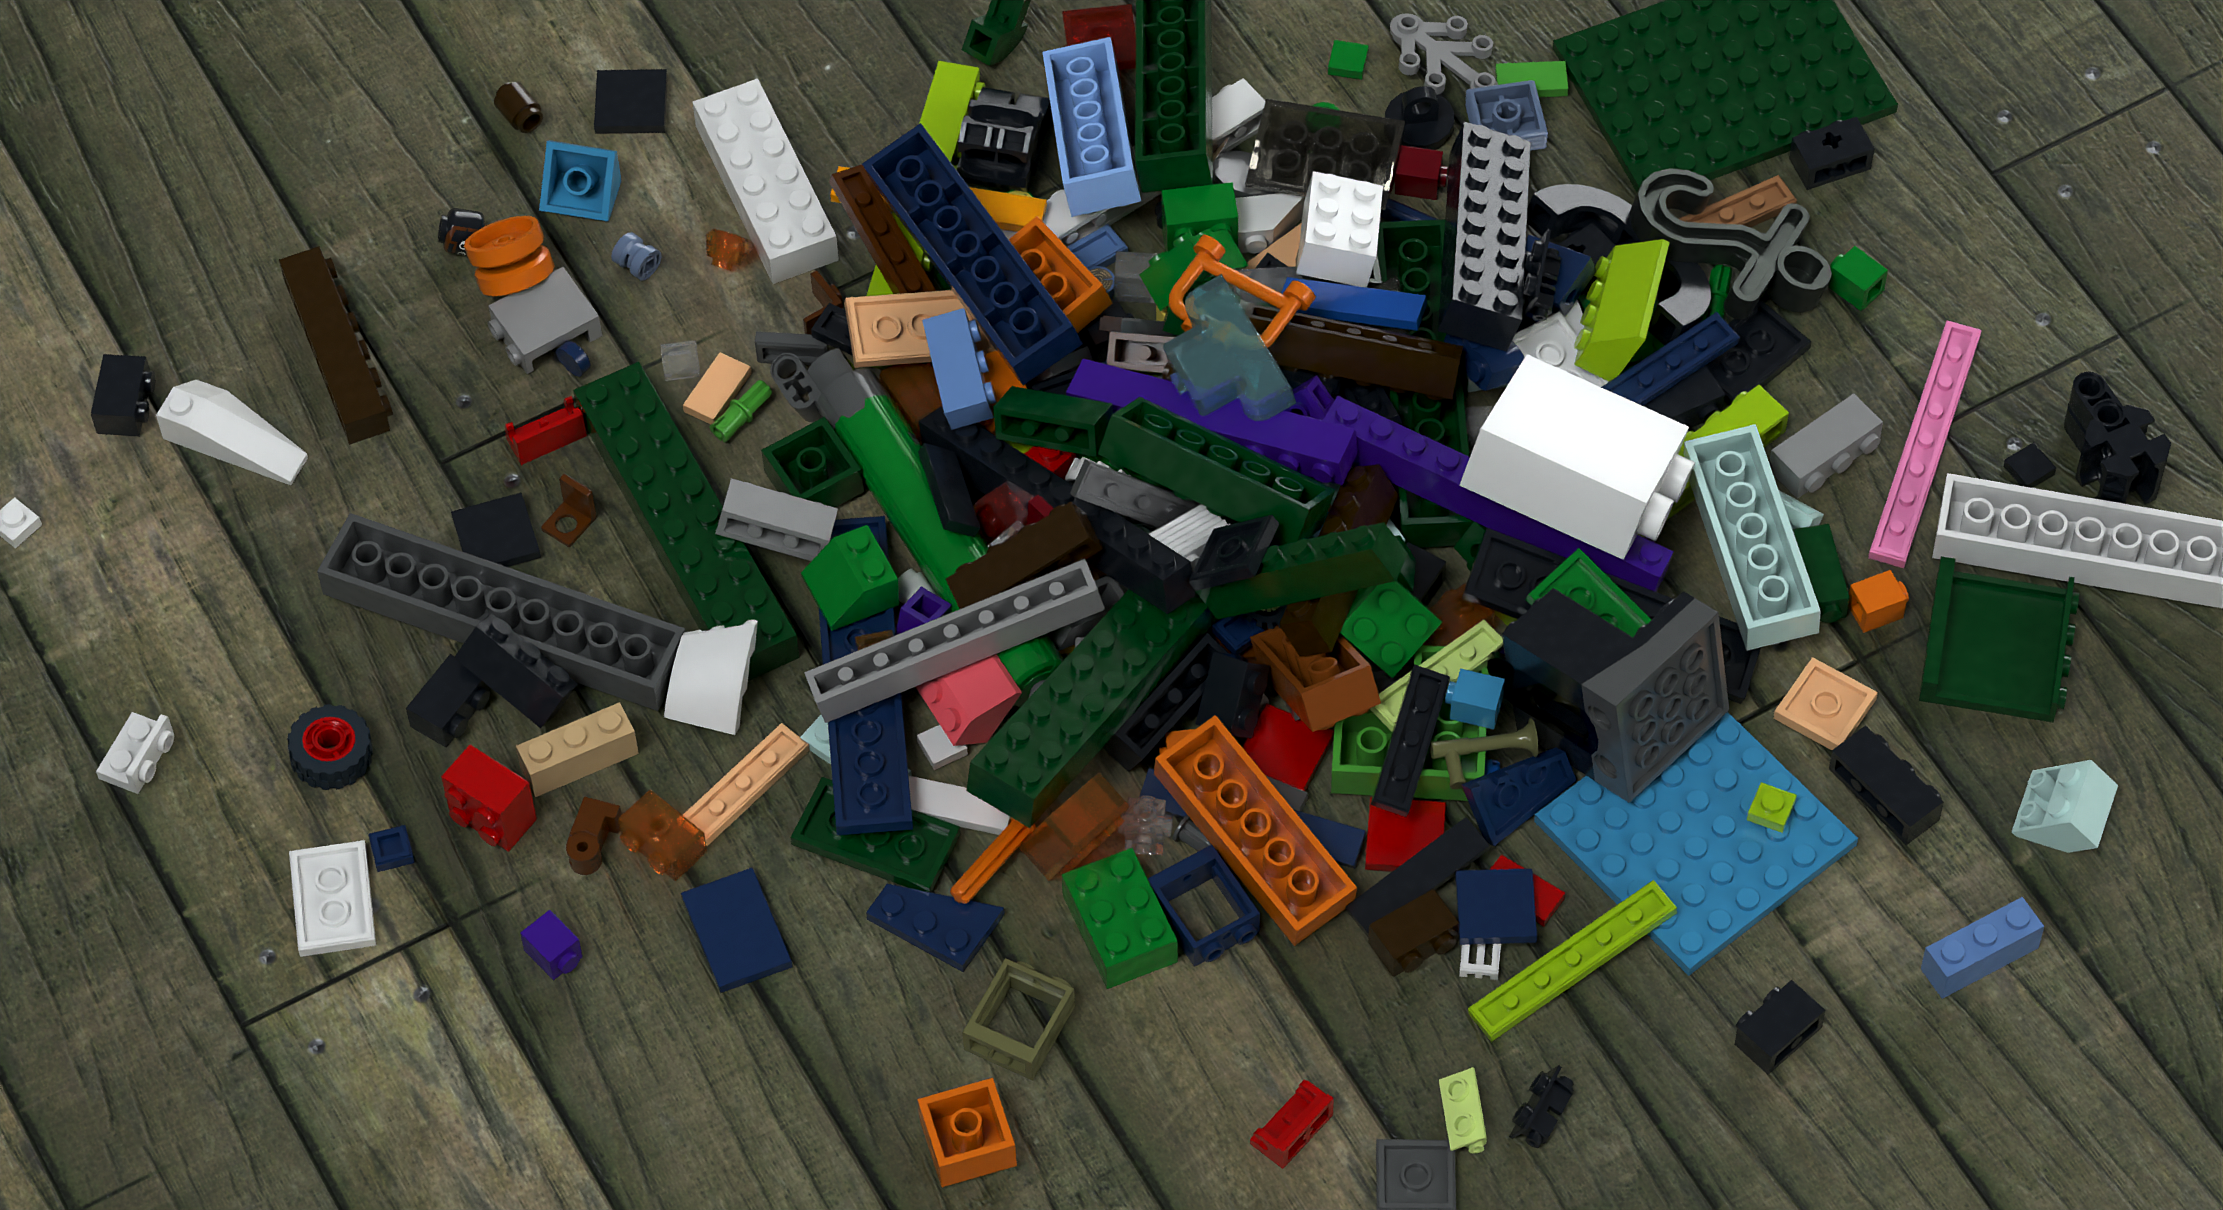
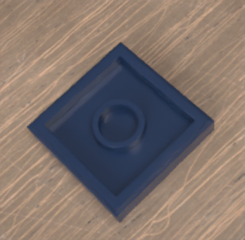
(1496, 906)

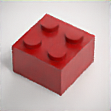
(488, 798)

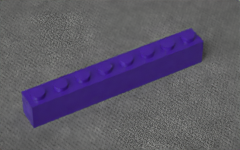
(1291, 439)

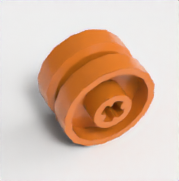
(509, 255)

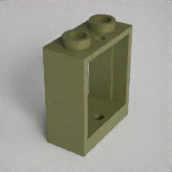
(1004, 1050)

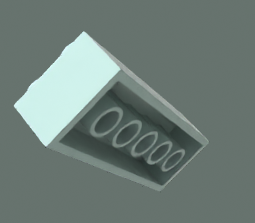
(1752, 538)

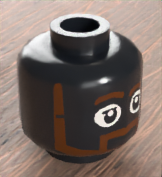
(457, 227)

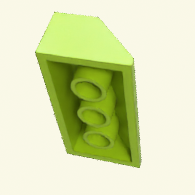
(1620, 307)

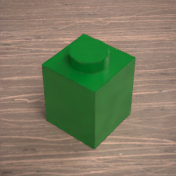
(1857, 278)

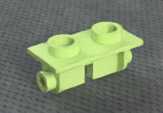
(1463, 1111)

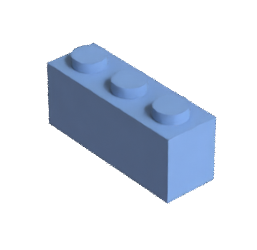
(959, 368)
(1982, 947)

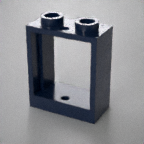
(1191, 873)

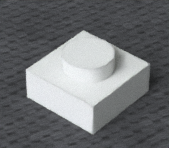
(17, 522)

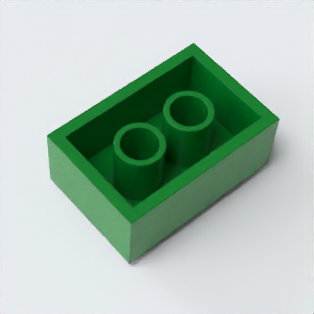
(1119, 918)

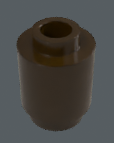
(518, 107)

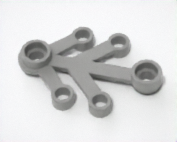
(1411, 30)

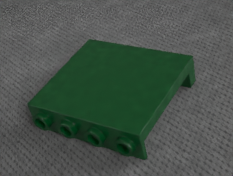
(1998, 644)

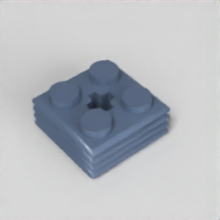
(1509, 110)

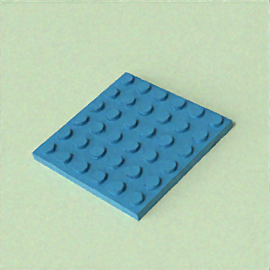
(1697, 842)

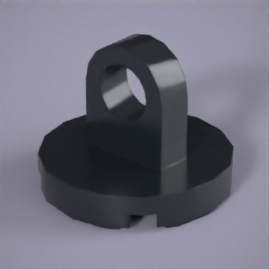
(1426, 117)

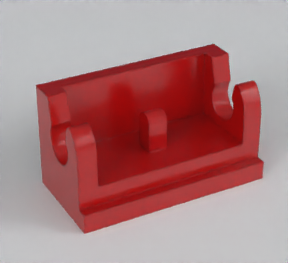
(546, 433)
(1294, 1124)

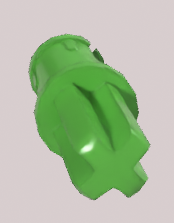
(740, 411)

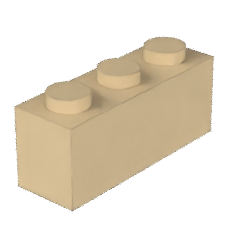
(577, 749)

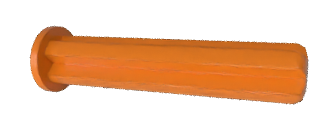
(990, 861)

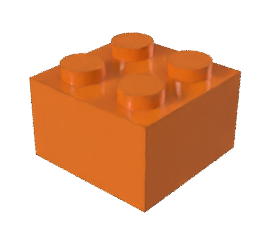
(967, 1132)

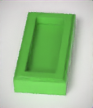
(1548, 76)

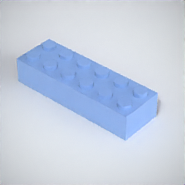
(1091, 127)

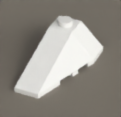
(228, 430)

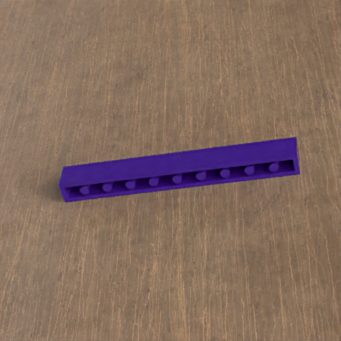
(1436, 473)

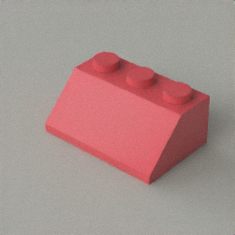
(971, 700)

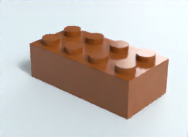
(1318, 686)

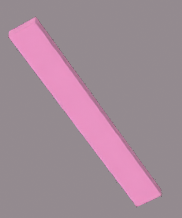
(1925, 444)

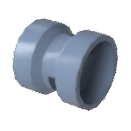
(639, 258)

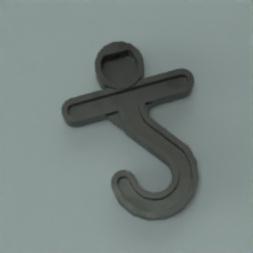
(1767, 261)

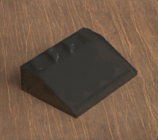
(1308, 138)

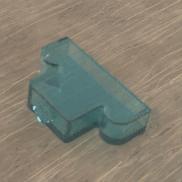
(1225, 357)

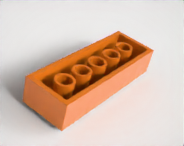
(1255, 830)

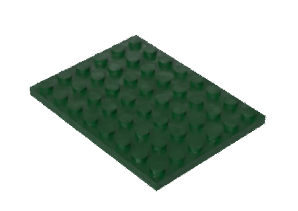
(1720, 81)

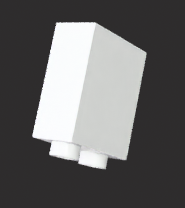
(1579, 458)

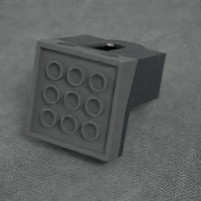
(1613, 698)

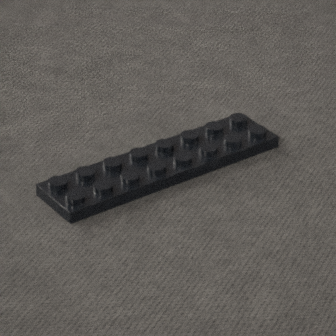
(1510, 569)

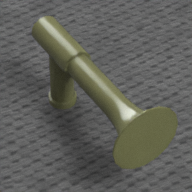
(1451, 749)

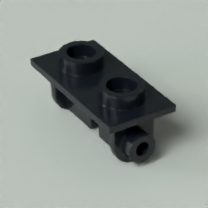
(1532, 1117)

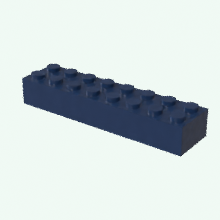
(972, 254)

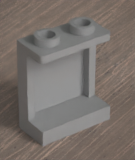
(542, 318)

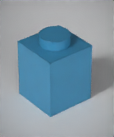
(1475, 698)

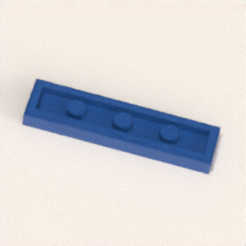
(1364, 304)

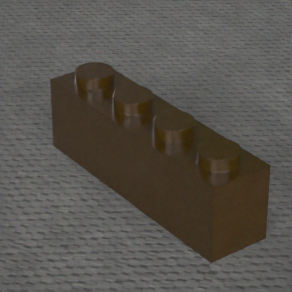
(1035, 551)

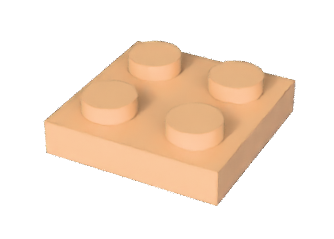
(1825, 704)

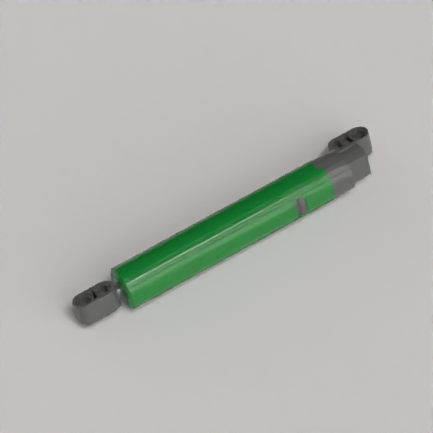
(893, 472)

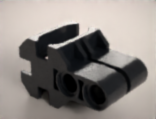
(1002, 139)
(2114, 442)

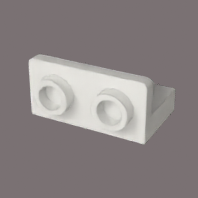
(136, 752)

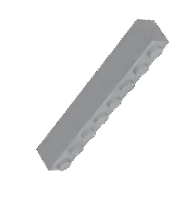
(954, 641)

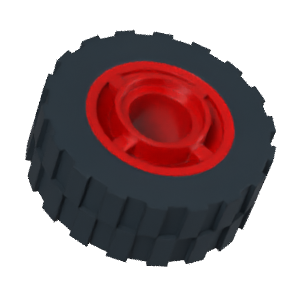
(325, 728)

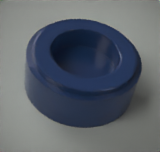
(573, 358)

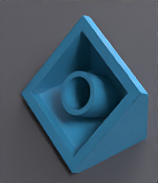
(579, 180)

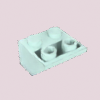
(2066, 806)

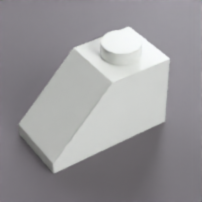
(1266, 219)

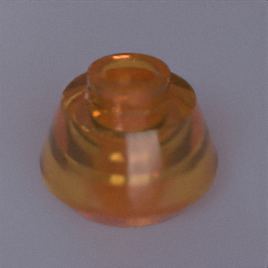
(726, 248)

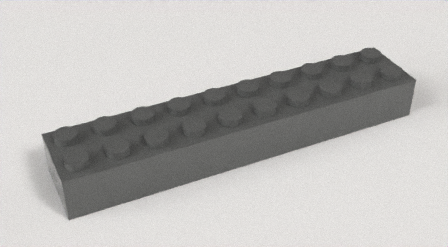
(456, 591)

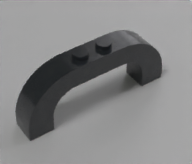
(1575, 206)

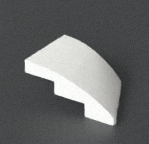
(711, 677)

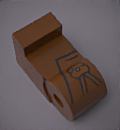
(589, 834)

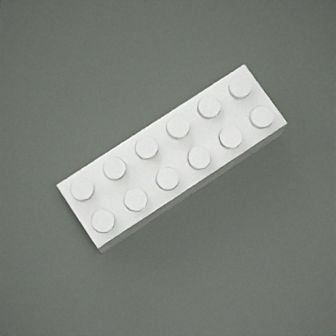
(765, 181)

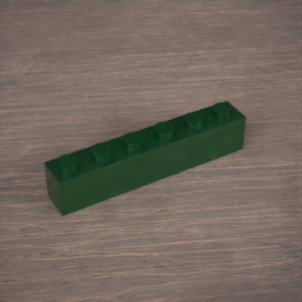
(1312, 571)

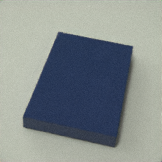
(736, 930)

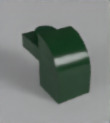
(997, 32)

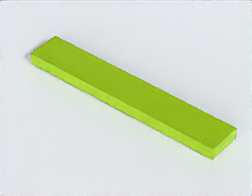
(1572, 960)

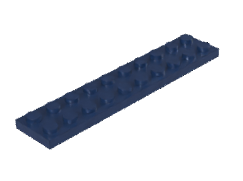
(870, 742)

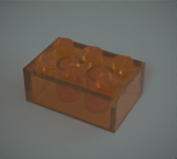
(1075, 828)

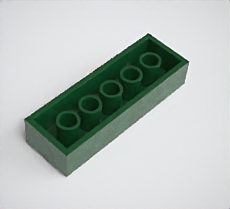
(1214, 470)

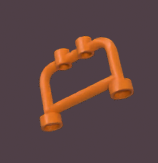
(1208, 255)

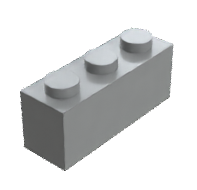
(1826, 446)
(775, 520)

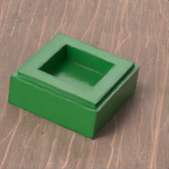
(1348, 59)

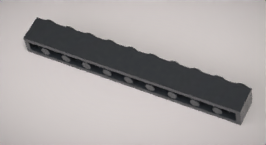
(1127, 551)

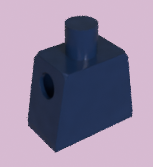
(1573, 277)

